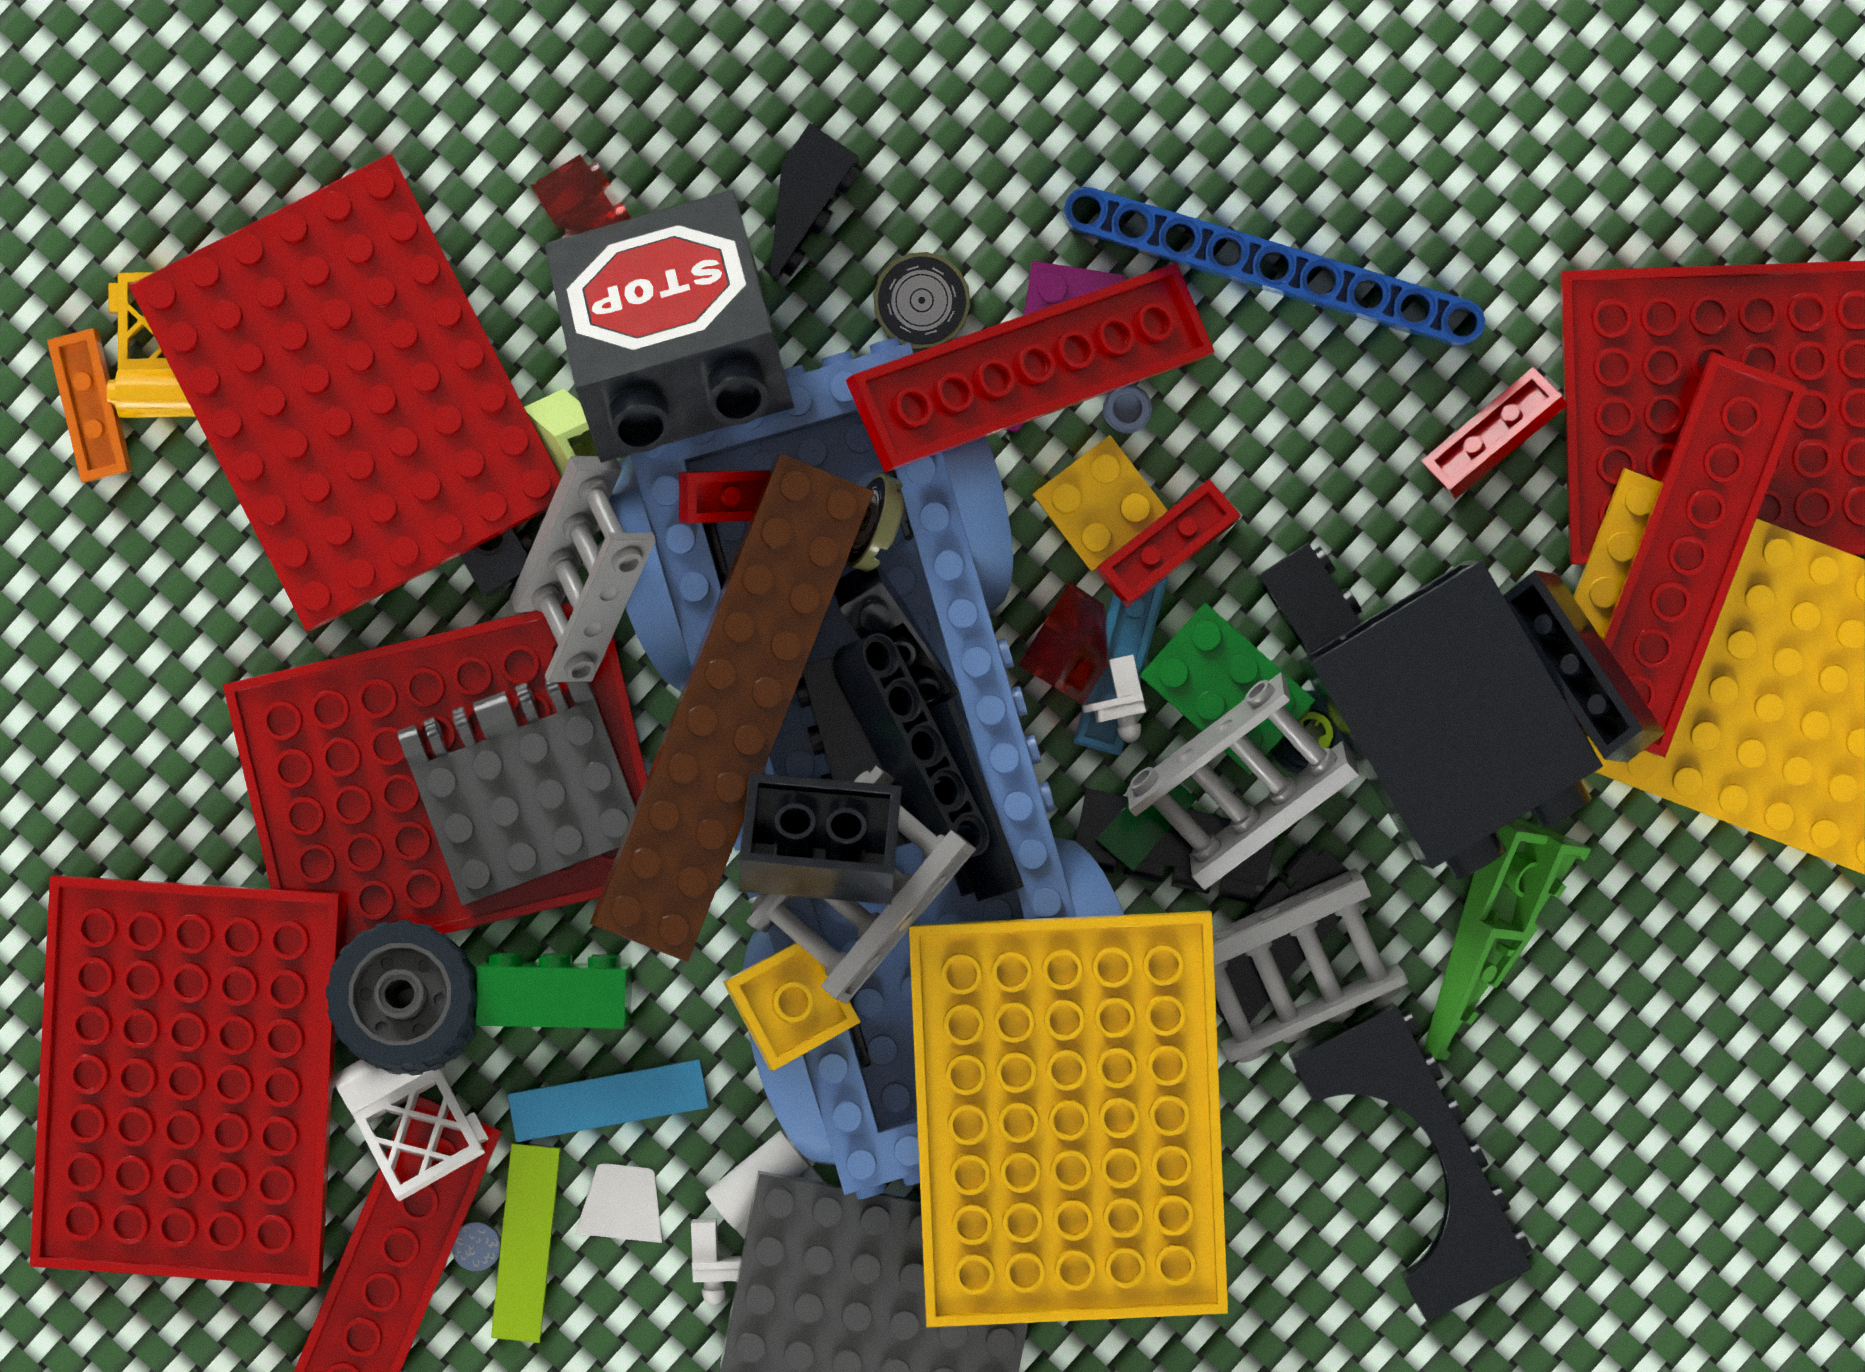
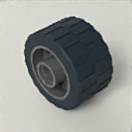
(366, 991)

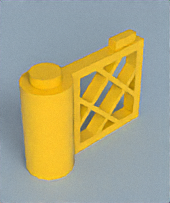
(141, 385)

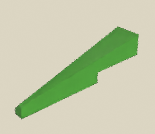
(1499, 921)

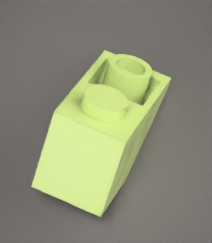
(562, 428)

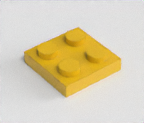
(1100, 503)
(787, 1005)

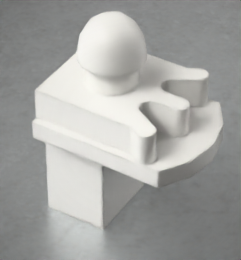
(1128, 700)
(706, 1263)

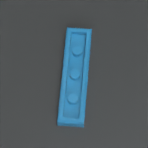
(1127, 633)
(608, 1100)

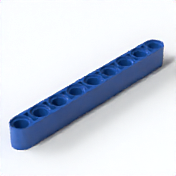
(1298, 265)

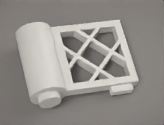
(374, 1092)
(735, 1191)

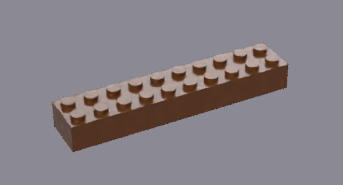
(731, 707)

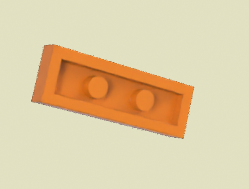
(91, 420)

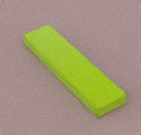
(526, 1242)

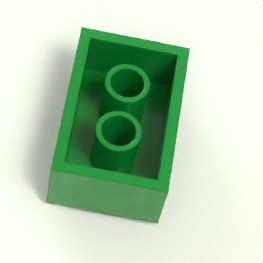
(1210, 672)
(554, 991)

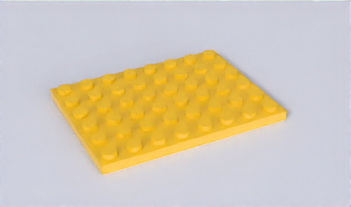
(1779, 695)
(1068, 1118)

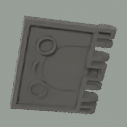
(523, 795)

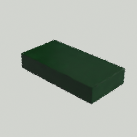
(1133, 838)

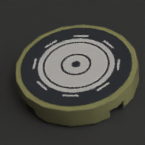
(921, 300)
(878, 524)

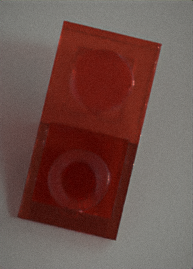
(576, 197)
(1070, 645)

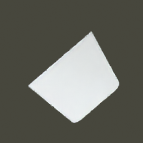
(622, 1204)

